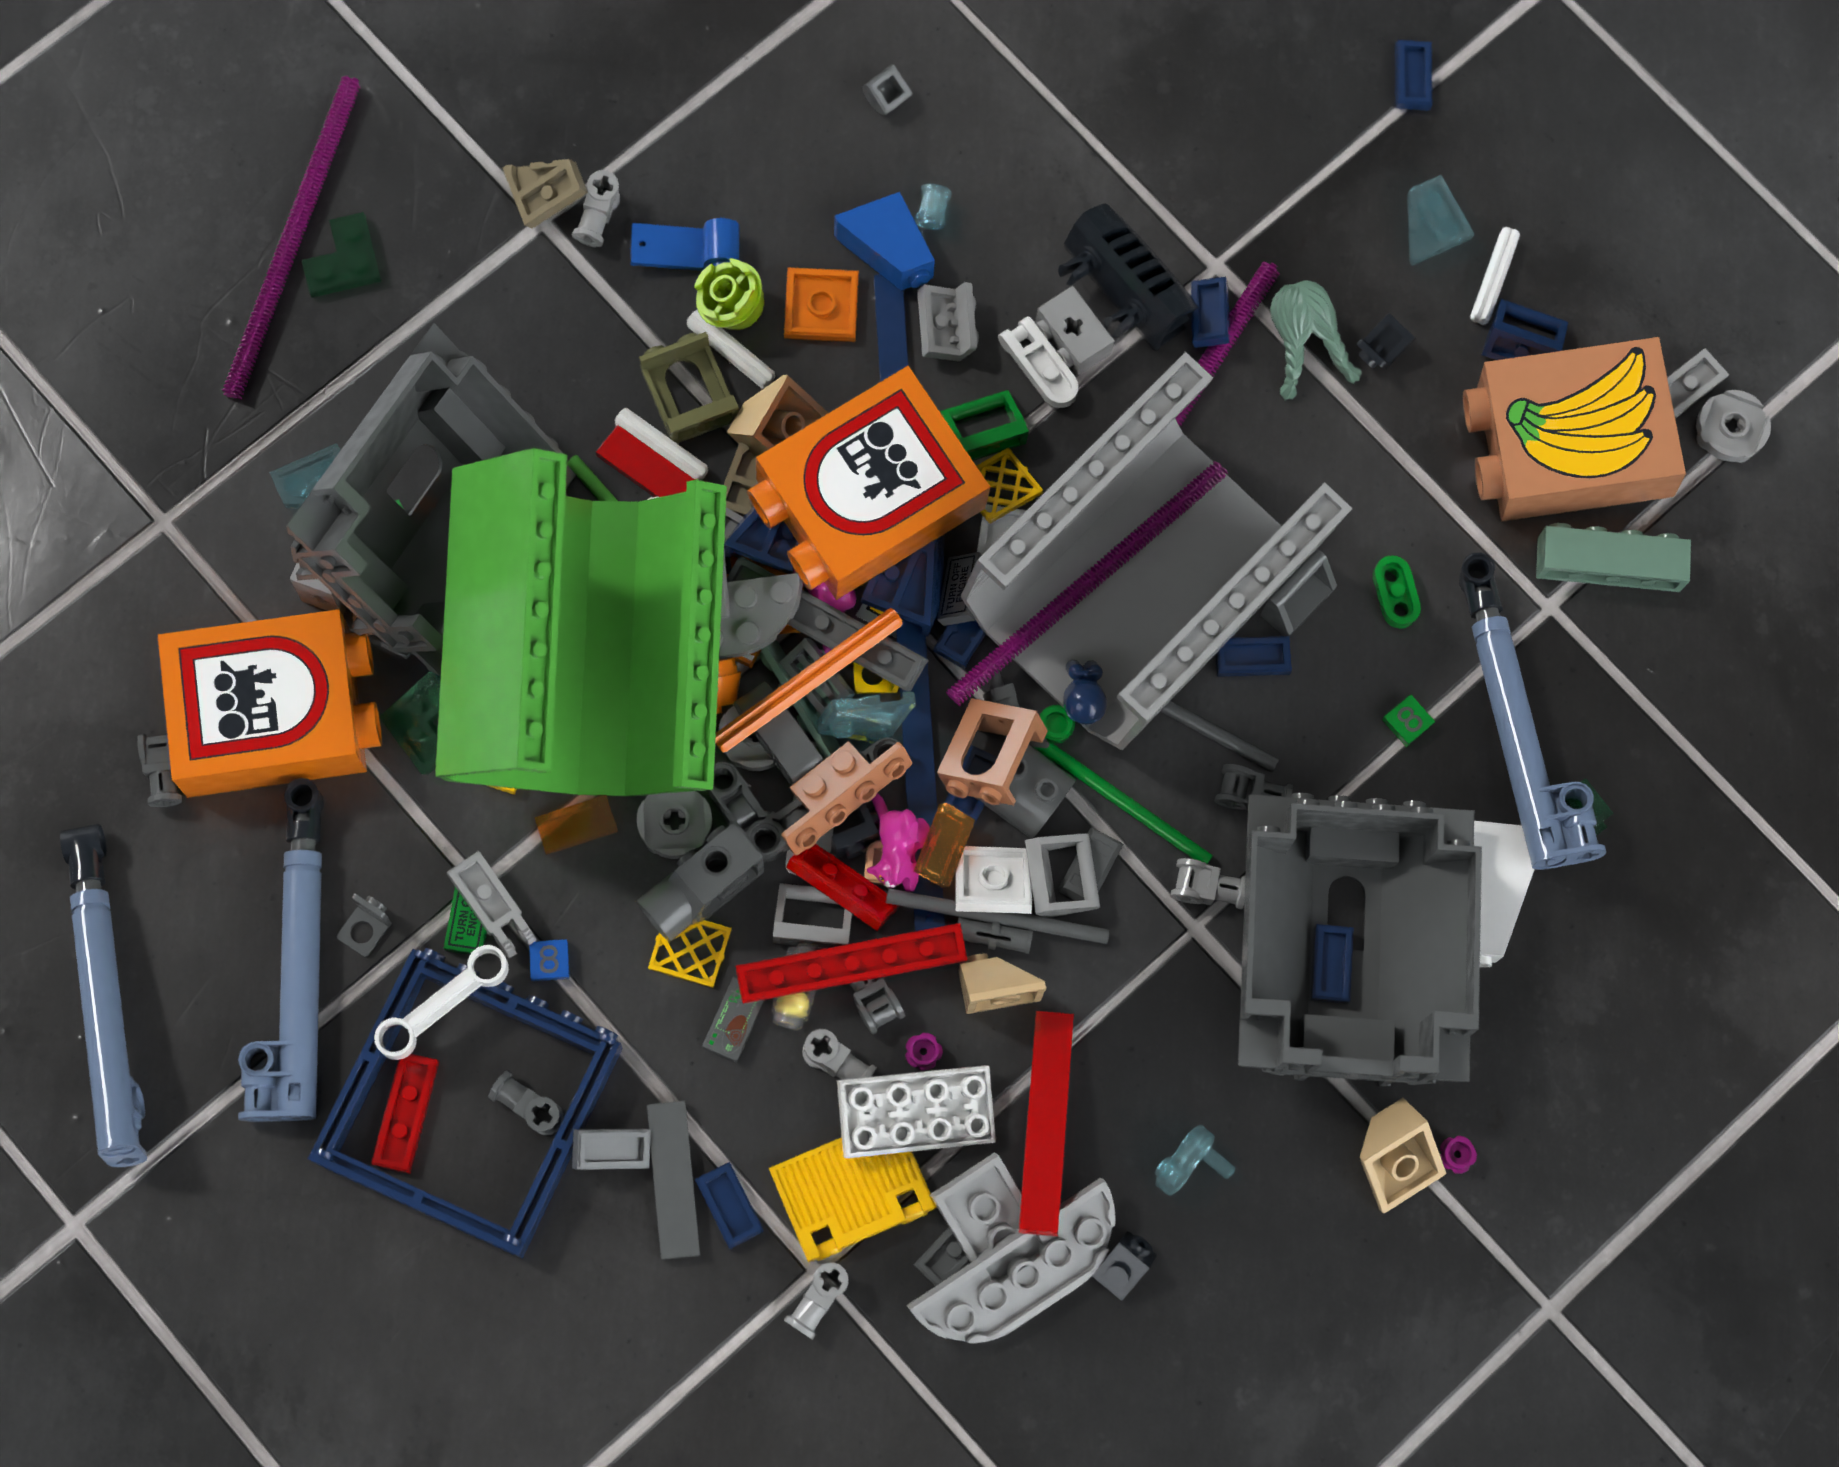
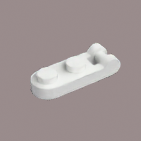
(1041, 363)

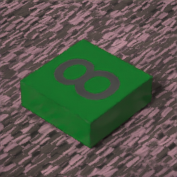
(1408, 720)

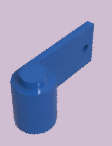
(685, 246)

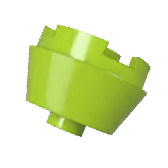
(729, 295)

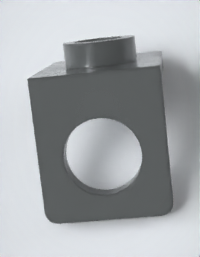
(367, 911)

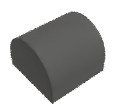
(886, 90)

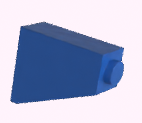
(887, 241)

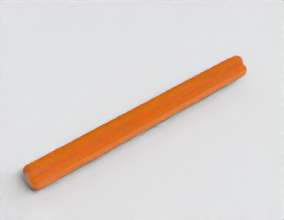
(807, 680)

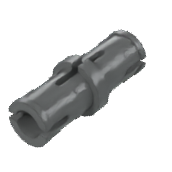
(1019, 940)

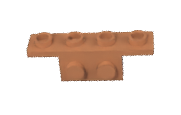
(838, 789)

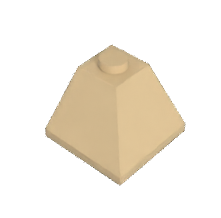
(774, 415)
(996, 984)
(1399, 1155)

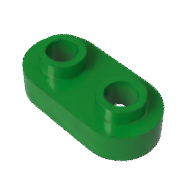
(1397, 593)

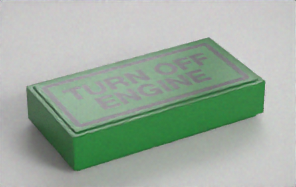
(464, 929)

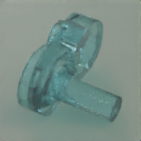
(1175, 1171)

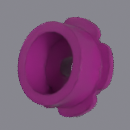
(926, 1041)
(1467, 1152)

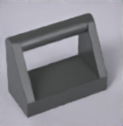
(1300, 595)

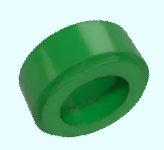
(1057, 723)

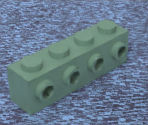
(1613, 557)

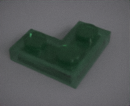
(352, 263)
(413, 720)

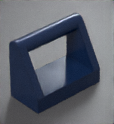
(1511, 342)

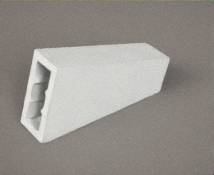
(1504, 884)

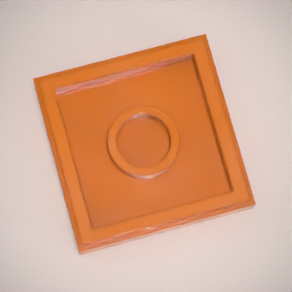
(821, 304)

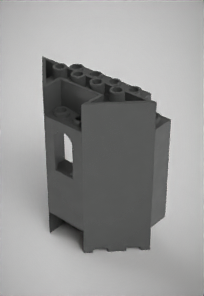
(361, 540)
(1421, 939)

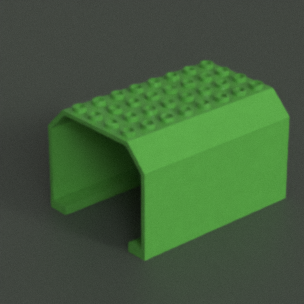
(579, 634)

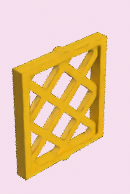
(1014, 503)
(682, 974)

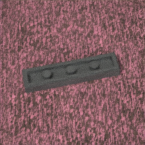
(673, 1180)

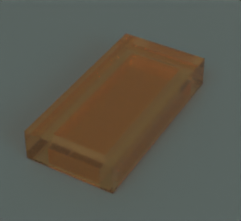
(576, 824)
(944, 845)

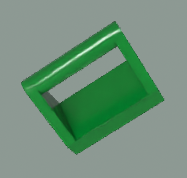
(994, 439)

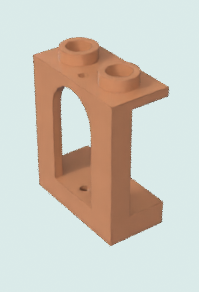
(992, 787)

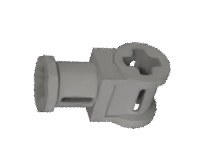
(597, 208)
(1206, 884)
(839, 1060)
(817, 1300)

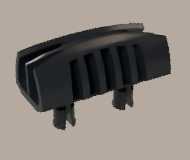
(1128, 275)

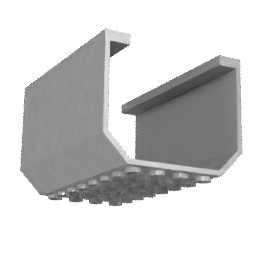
(1175, 597)

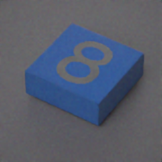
(549, 960)

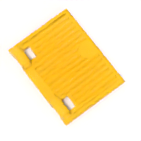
(848, 1195)

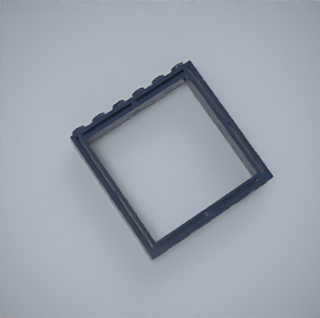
(531, 1012)

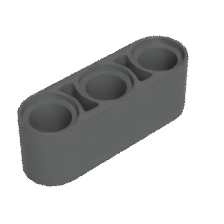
(782, 738)

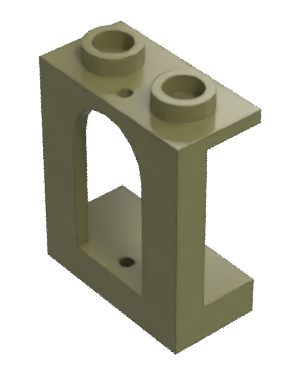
(696, 350)

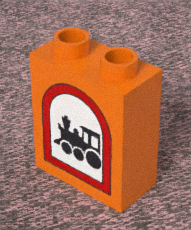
(868, 485)
(266, 702)

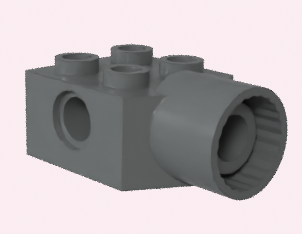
(694, 891)

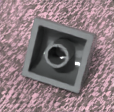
(1038, 791)

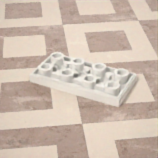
(916, 1111)

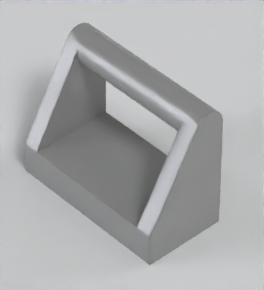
(1042, 879)
(816, 935)

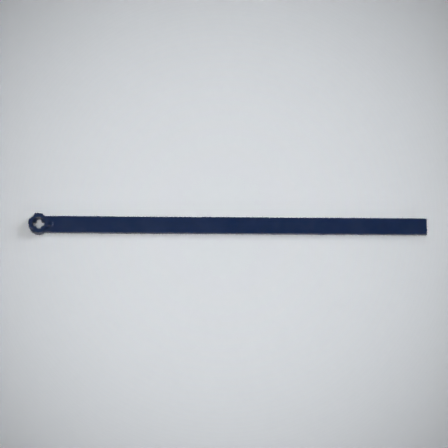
(917, 725)

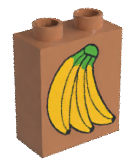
(1576, 430)

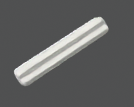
(1495, 275)
(733, 351)
(661, 444)

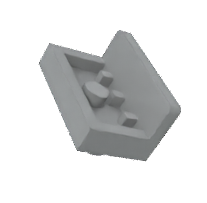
(947, 321)

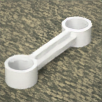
(441, 1002)

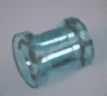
(933, 206)

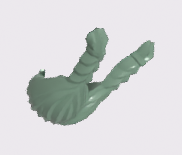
(1296, 314)

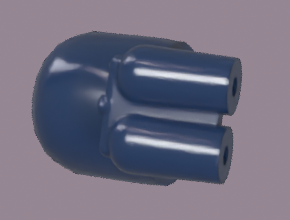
(1084, 697)

